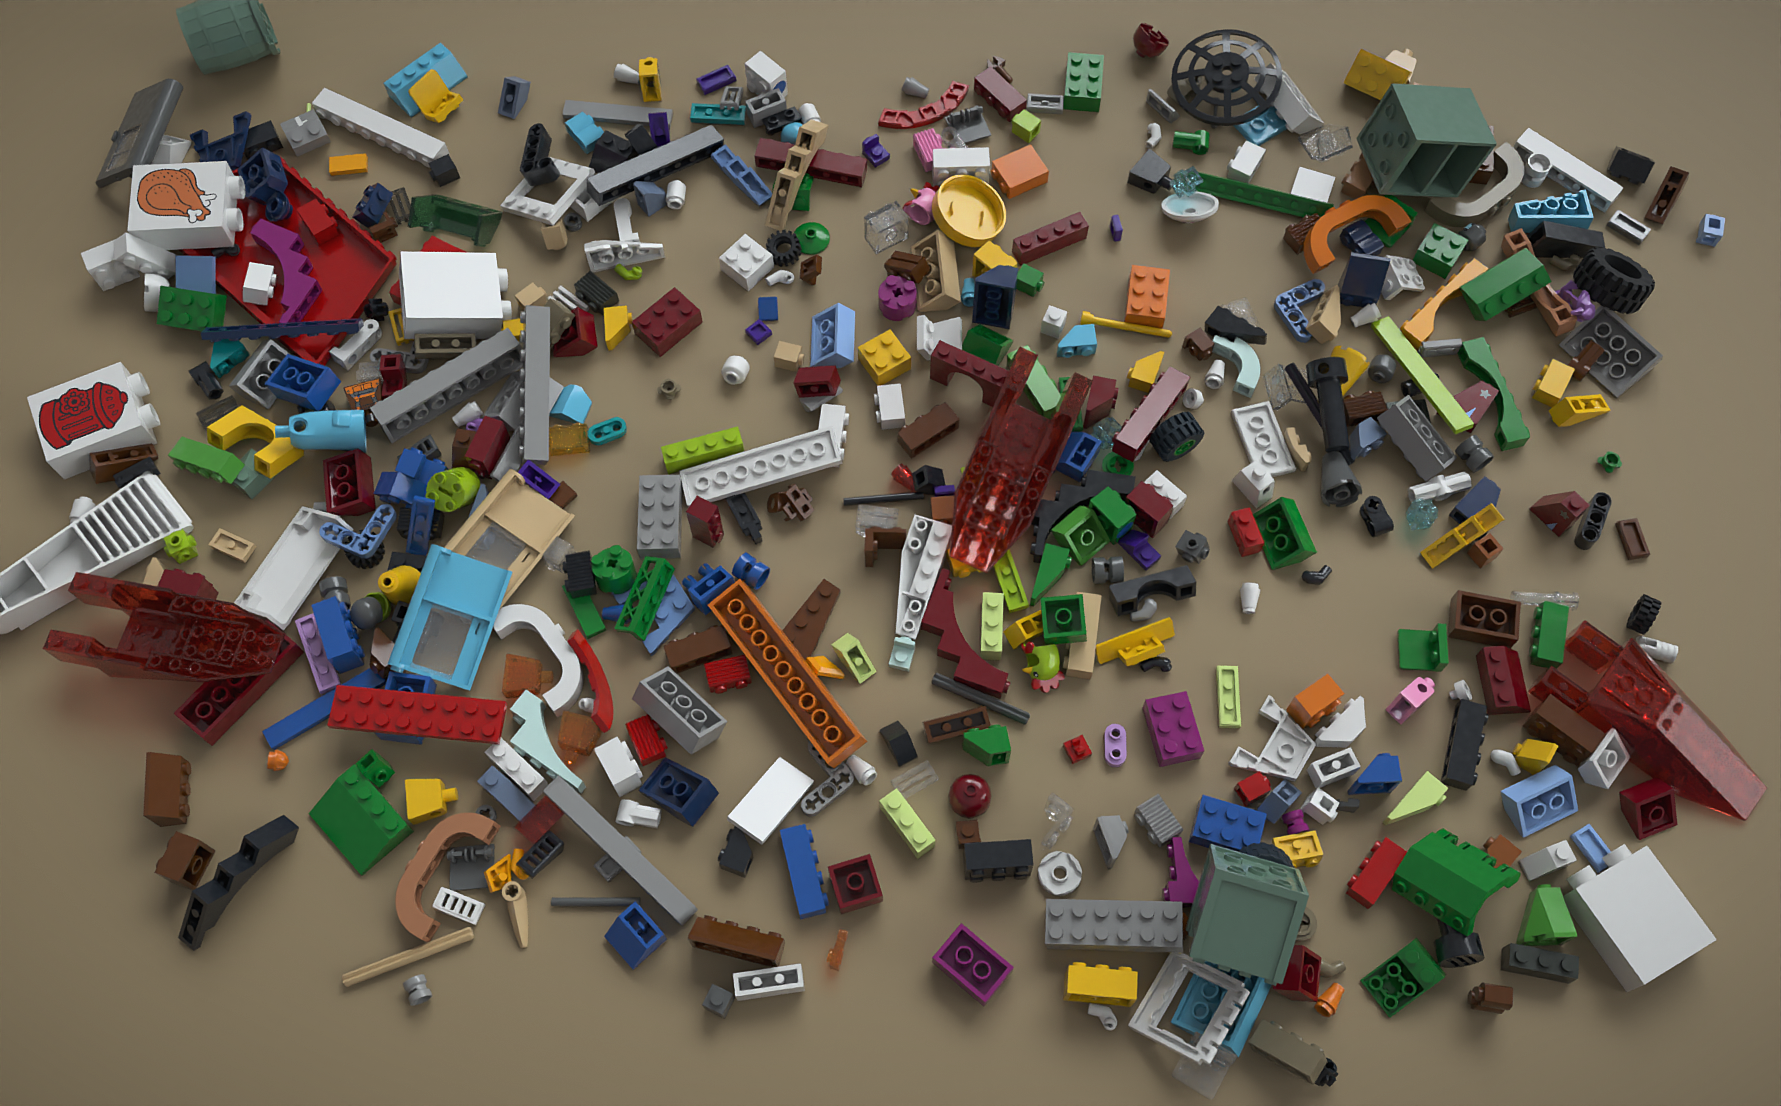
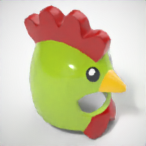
(1043, 666)

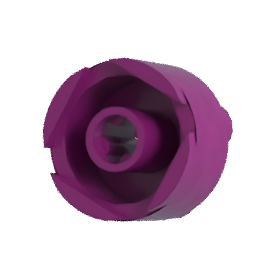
(897, 298)

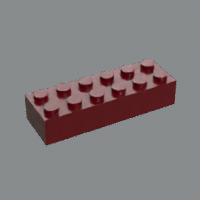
(222, 702)

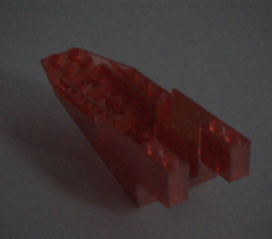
(1010, 466)
(169, 635)
(1655, 722)

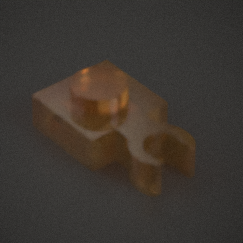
(835, 955)

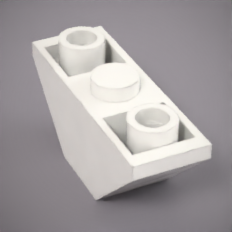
(1344, 726)

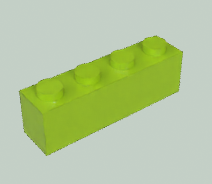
(702, 449)

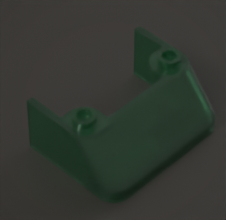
(454, 216)

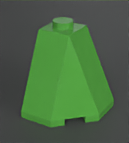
(1546, 919)

